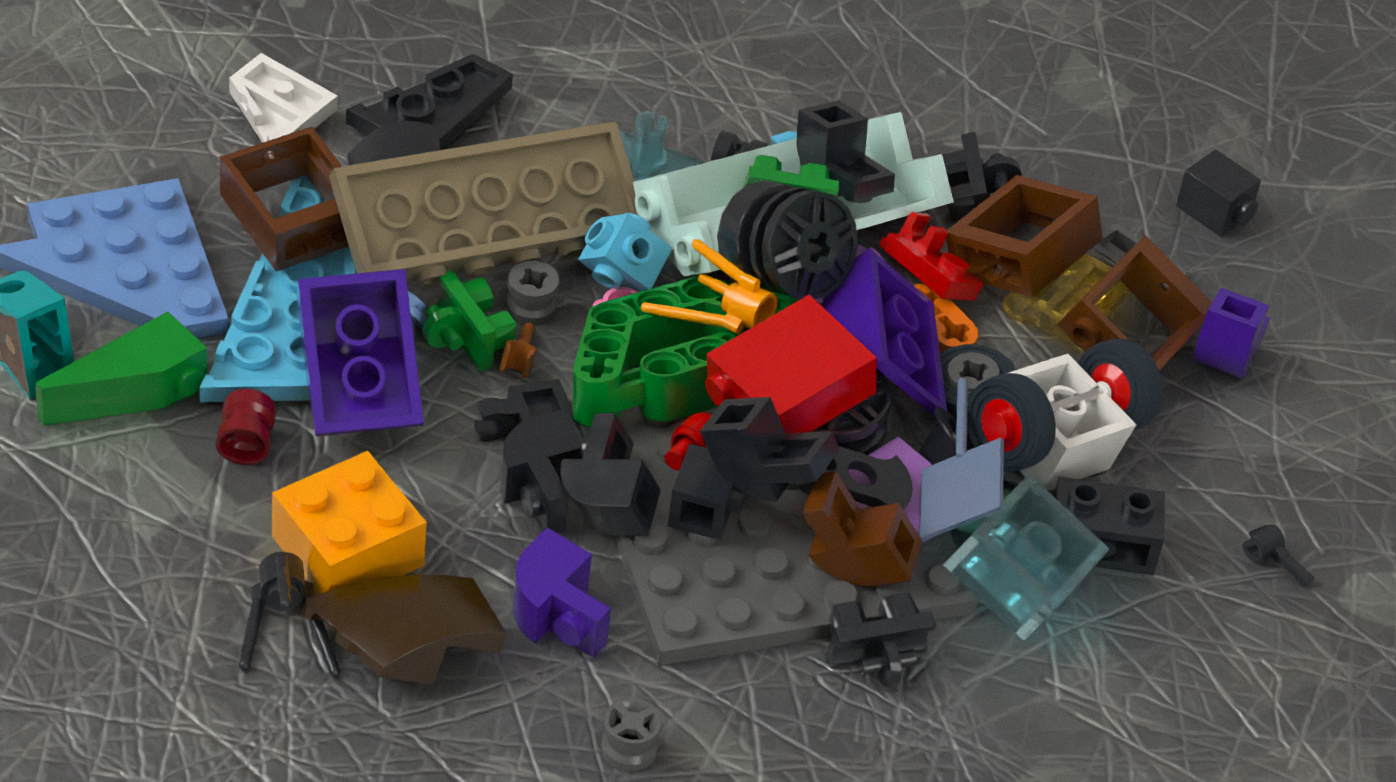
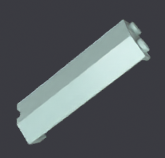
(692, 199)

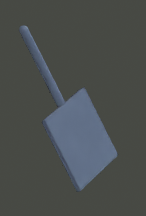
(963, 485)

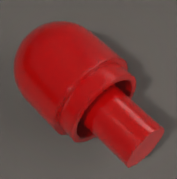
(684, 435)

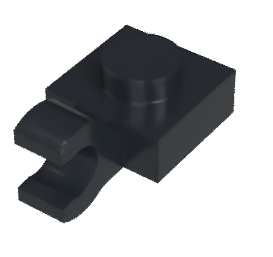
(521, 404)

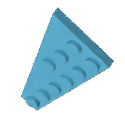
(265, 335)

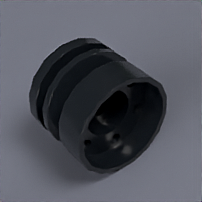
(789, 238)

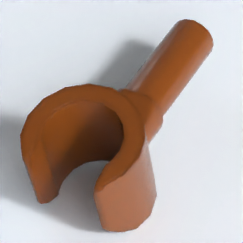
(520, 353)

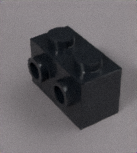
(1121, 517)

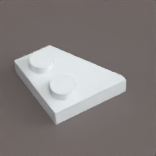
(279, 99)

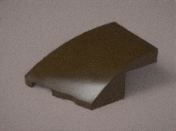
(408, 621)

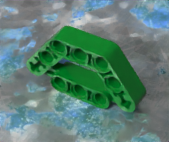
(667, 349)

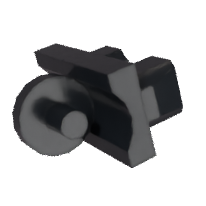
(984, 178)
(879, 644)

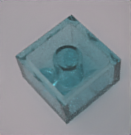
(1026, 557)

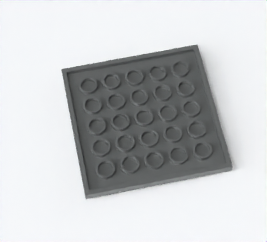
(757, 581)

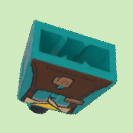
(28, 318)

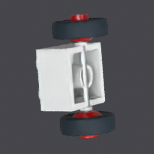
(1067, 413)

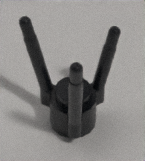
(283, 589)

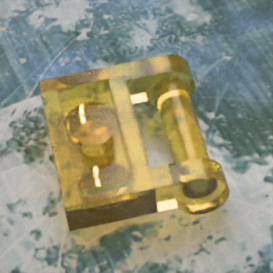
(1086, 274)

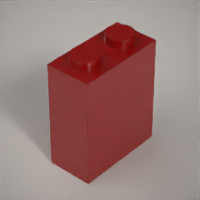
(799, 361)

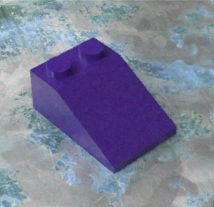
(894, 325)
(359, 352)

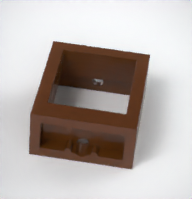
(298, 234)
(1027, 267)
(1143, 273)

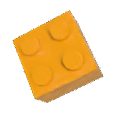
(349, 525)

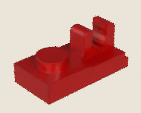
(922, 256)

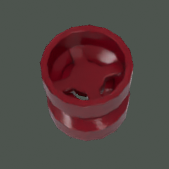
(246, 427)

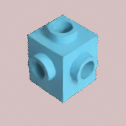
(624, 252)

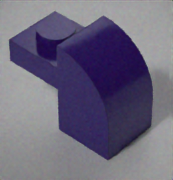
(1231, 333)
(553, 595)

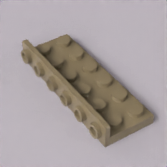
(483, 202)

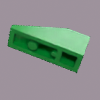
(127, 376)

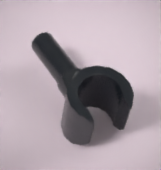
(1269, 542)

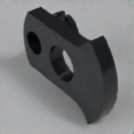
(888, 477)

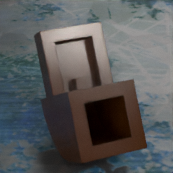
(859, 544)

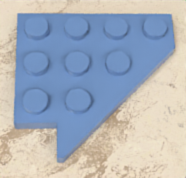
(124, 254)

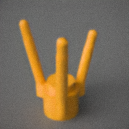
(743, 301)

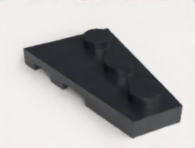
(447, 99)

